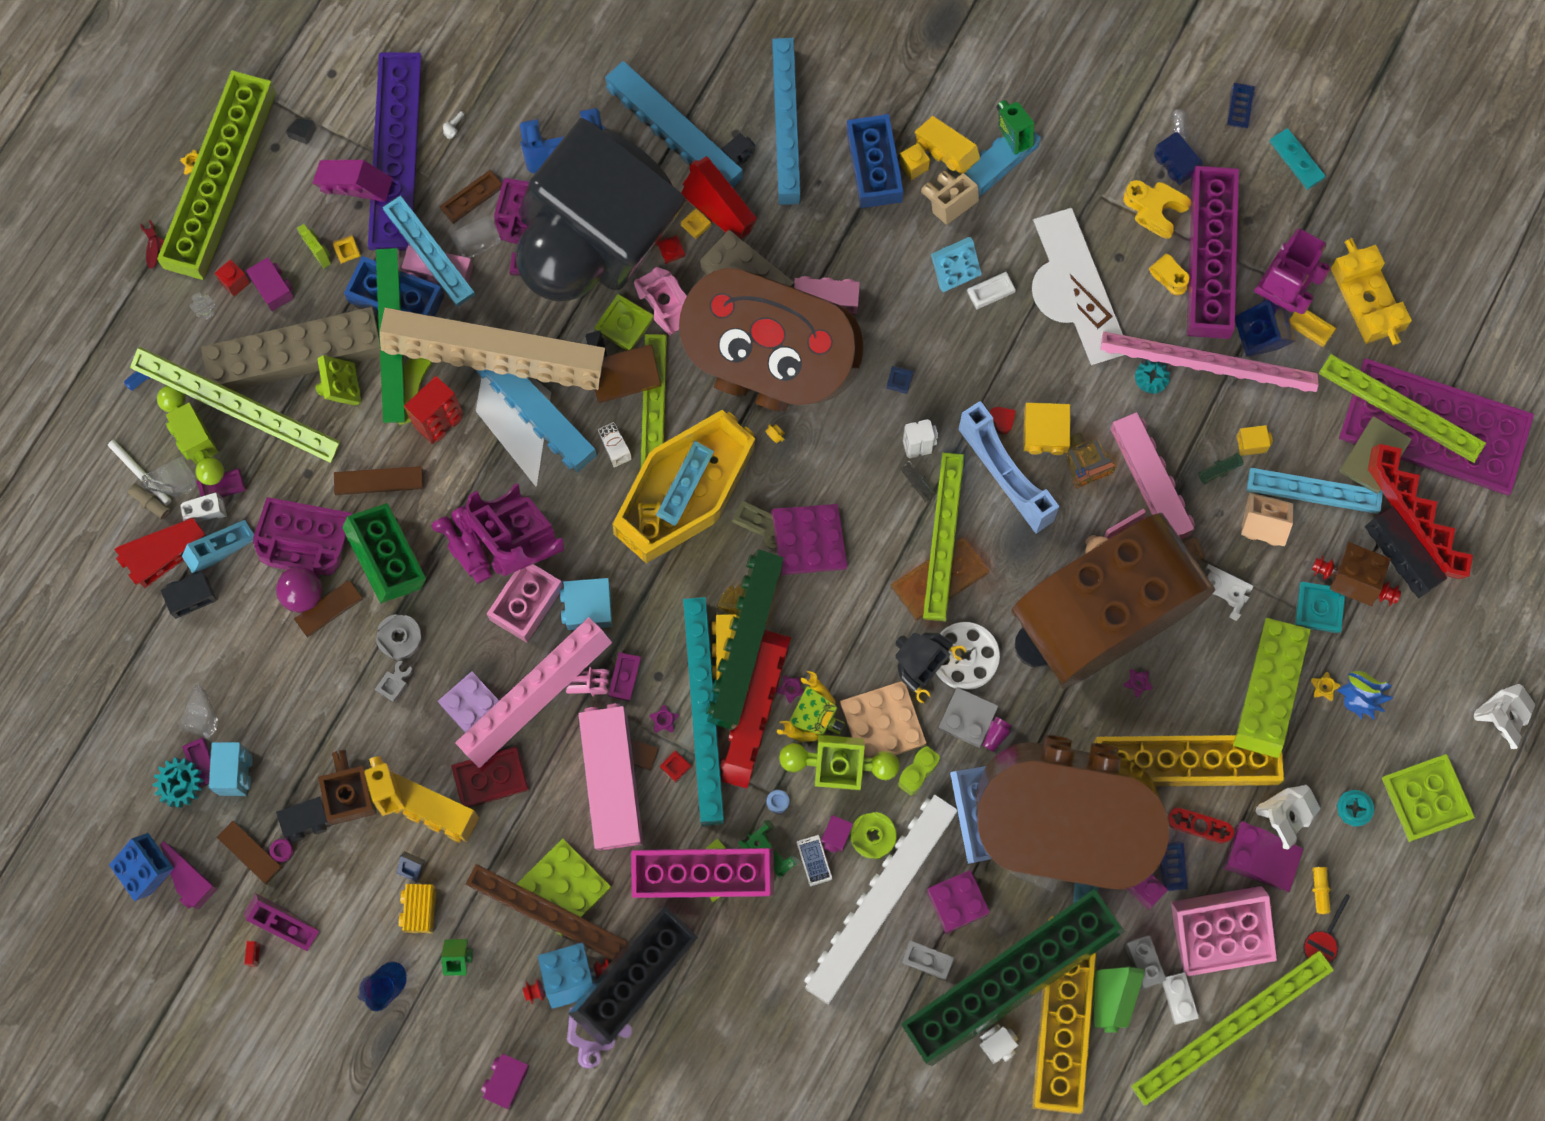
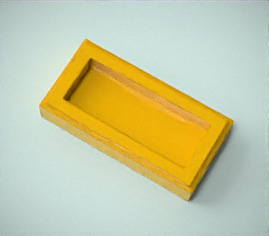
(1312, 327)

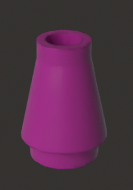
(996, 734)

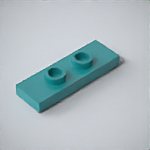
(1297, 159)

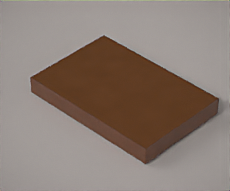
(628, 374)

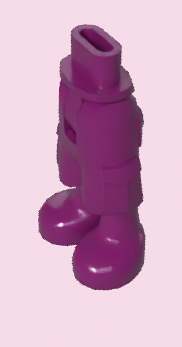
(466, 548)

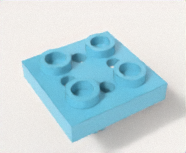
(953, 261)

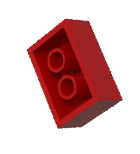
(434, 410)

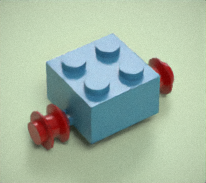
(564, 975)

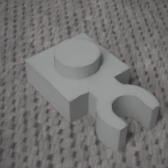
(392, 684)

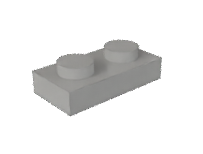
(927, 960)

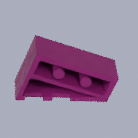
(352, 179)

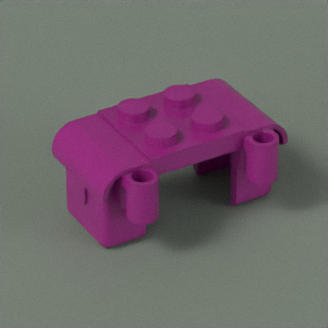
(1293, 271)

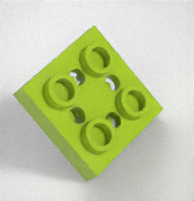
(338, 381)

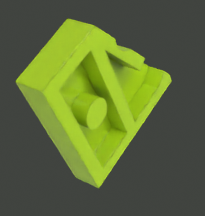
(318, 250)

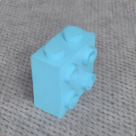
(585, 600)

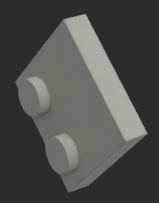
(968, 717)

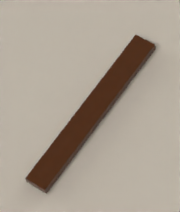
(545, 912)

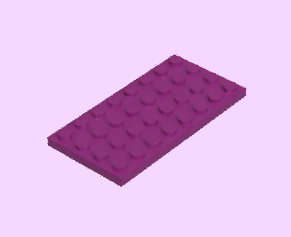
(1497, 424)

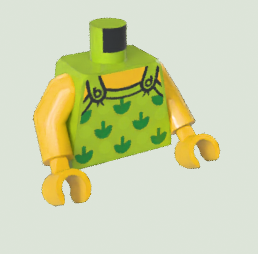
(813, 713)

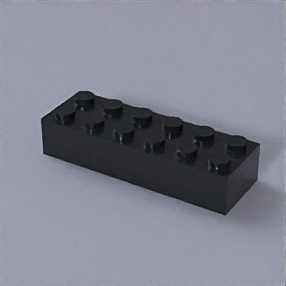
(633, 975)

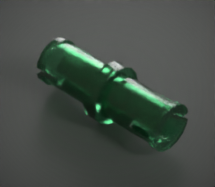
(1220, 468)

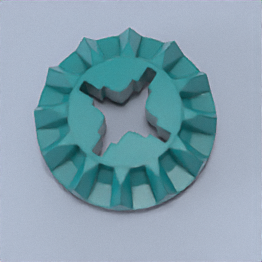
(1143, 380)
(1363, 801)

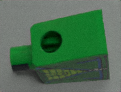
(1016, 126)

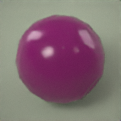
(299, 589)

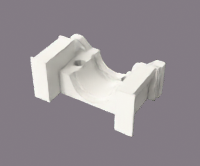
(1226, 587)

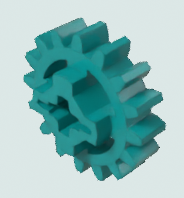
(174, 793)

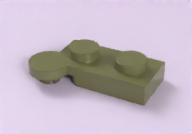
(757, 522)

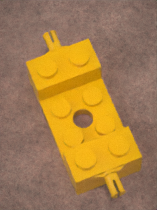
(1360, 274)

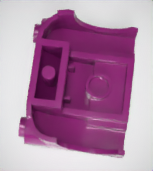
(511, 530)

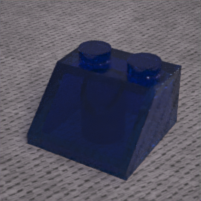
(1264, 328)

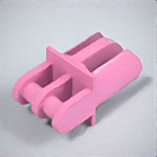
(586, 682)

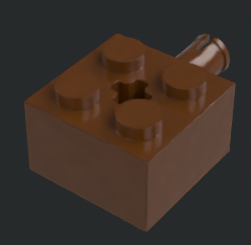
(335, 788)

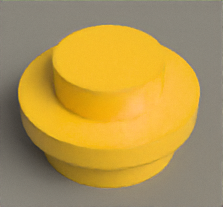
(775, 433)

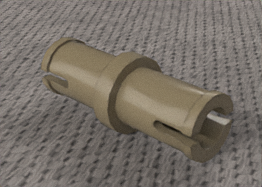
(148, 501)

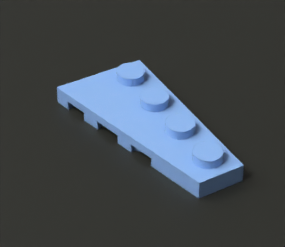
(965, 791)

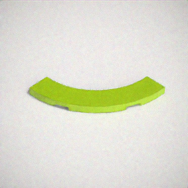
(413, 375)

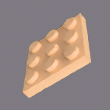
(884, 720)

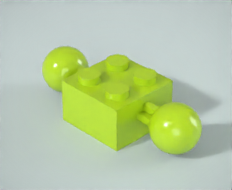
(191, 435)
(839, 762)

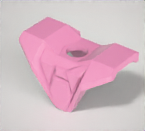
(651, 287)

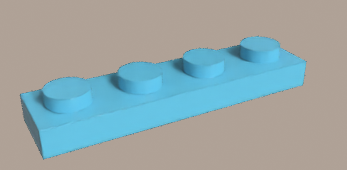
(684, 483)

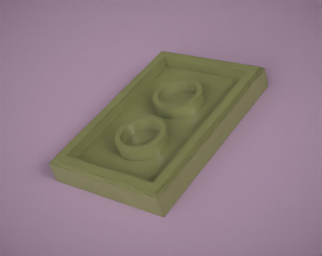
(1358, 460)

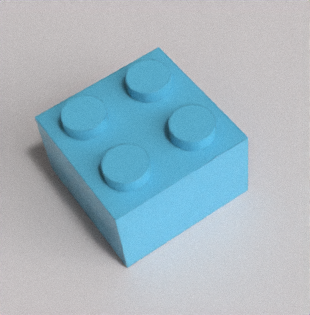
(230, 769)

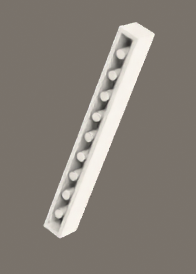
(880, 900)

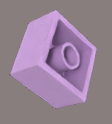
(468, 701)

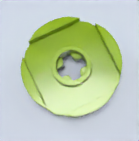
(872, 822)

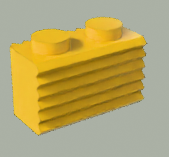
(418, 908)

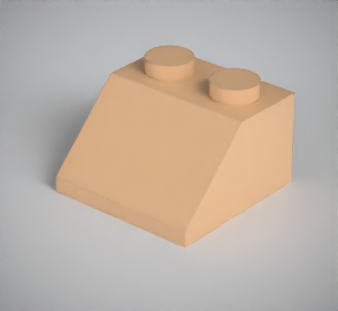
(1267, 519)

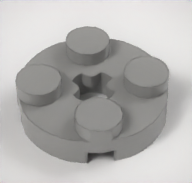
(400, 624)

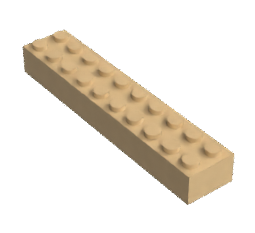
(491, 349)

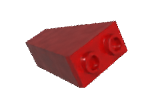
(717, 199)
(157, 552)

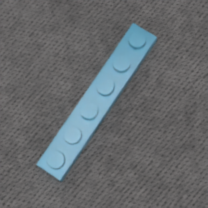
(429, 251)
(1314, 490)

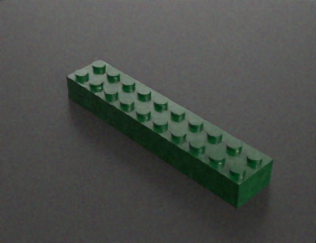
(1012, 977)

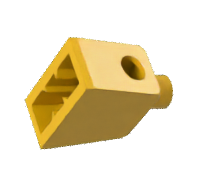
(383, 787)

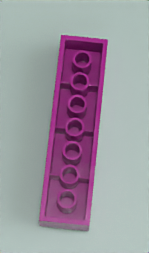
(1212, 252)

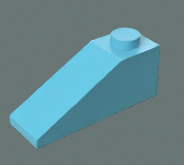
(217, 546)

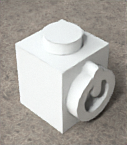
(999, 1043)

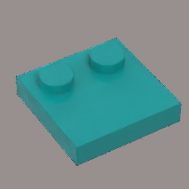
(1319, 608)

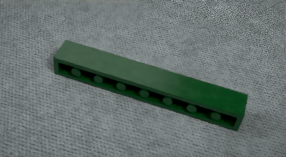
(744, 640)

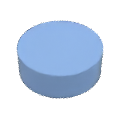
(778, 801)

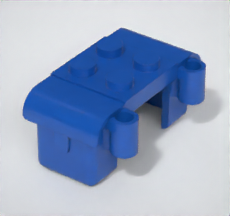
(537, 151)

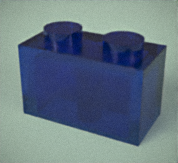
(1177, 158)

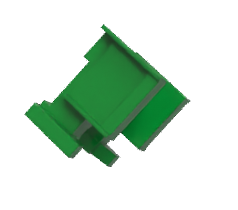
(781, 865)

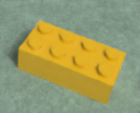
(436, 810)

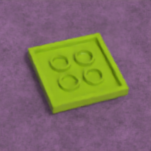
(1428, 797)
(566, 880)

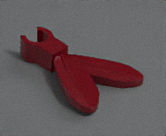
(153, 245)

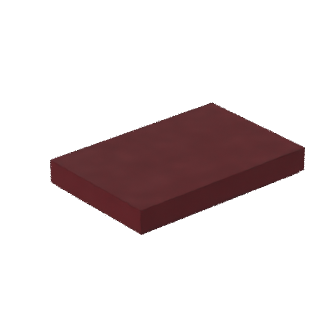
(495, 779)

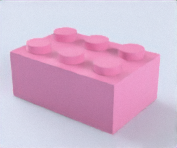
(525, 601)

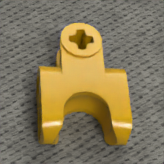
(1150, 204)

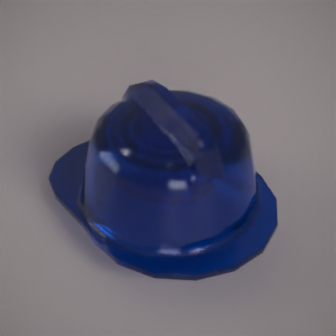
(382, 986)

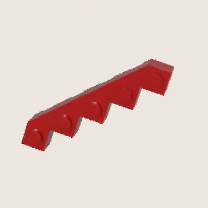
(1417, 512)
(748, 735)

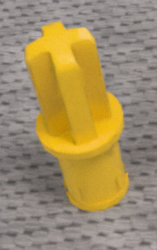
(1321, 890)

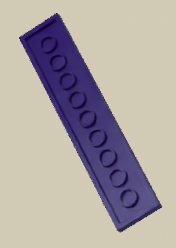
(395, 141)

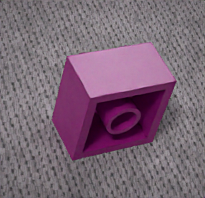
(958, 902)

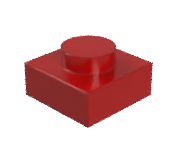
(671, 249)

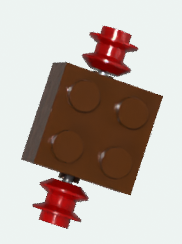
(1359, 575)

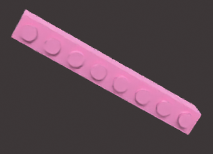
(533, 692)

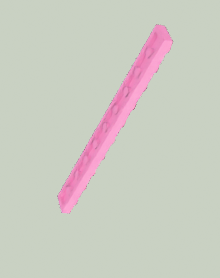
(1209, 361)

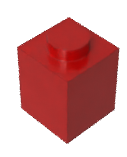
(232, 278)

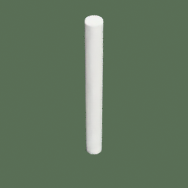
(135, 468)

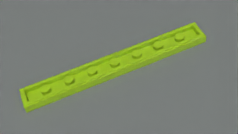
(654, 400)
(1402, 408)
(943, 537)

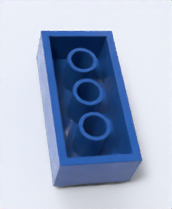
(874, 161)
(416, 294)

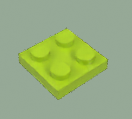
(624, 323)

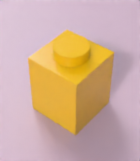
(914, 161)
(1254, 440)

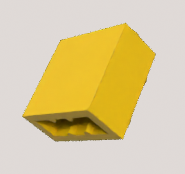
(1046, 428)

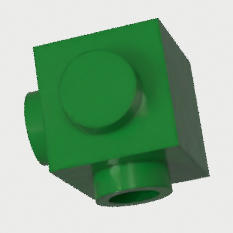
(456, 957)

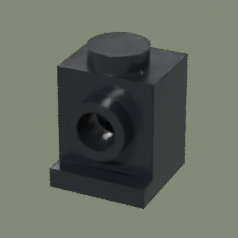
(739, 149)

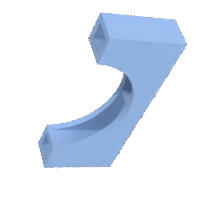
(1034, 504)

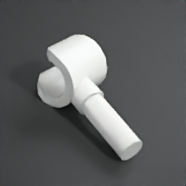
(449, 127)

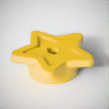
(188, 160)
(1329, 682)

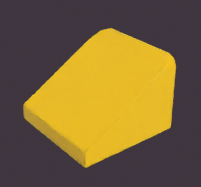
(346, 249)

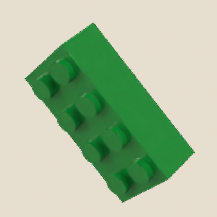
(384, 553)

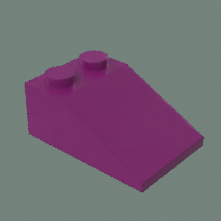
(1262, 857)

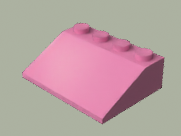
(1224, 930)

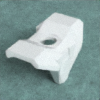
(1498, 710)
(1277, 808)

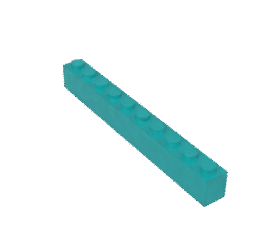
(701, 693)

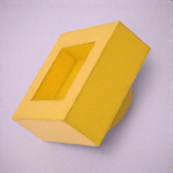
(695, 223)

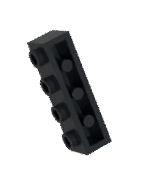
(1406, 552)

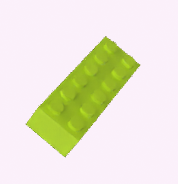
(1272, 688)

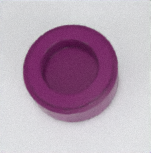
(281, 850)

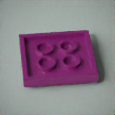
(809, 539)

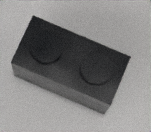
(188, 594)
(303, 819)

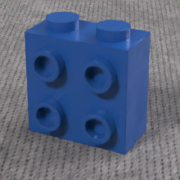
(141, 866)

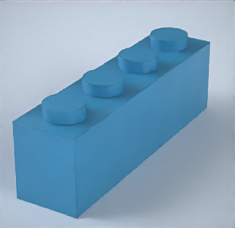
(997, 163)

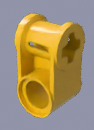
(1168, 272)
(648, 520)

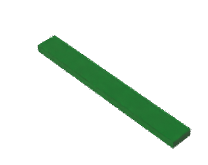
(391, 365)

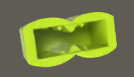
(922, 767)

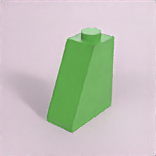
(1115, 997)

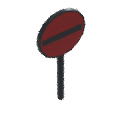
(1324, 941)

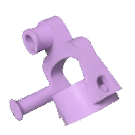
(589, 1048)

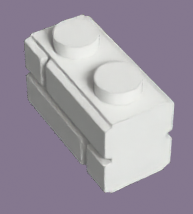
(919, 438)

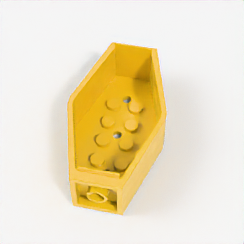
(731, 447)

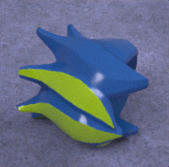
(1364, 694)

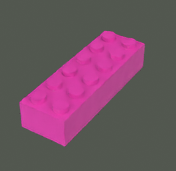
(702, 872)

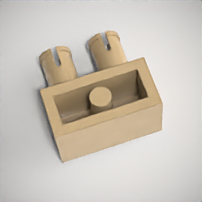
(954, 198)

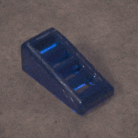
(1243, 89)
(1181, 865)

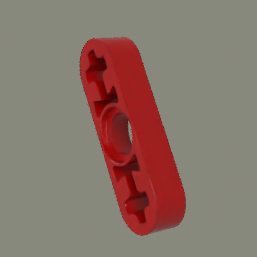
(1215, 836)

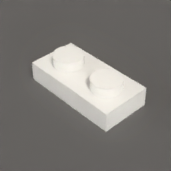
(1180, 998)

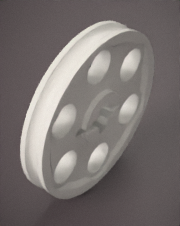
(976, 659)

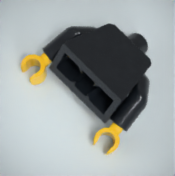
(921, 659)

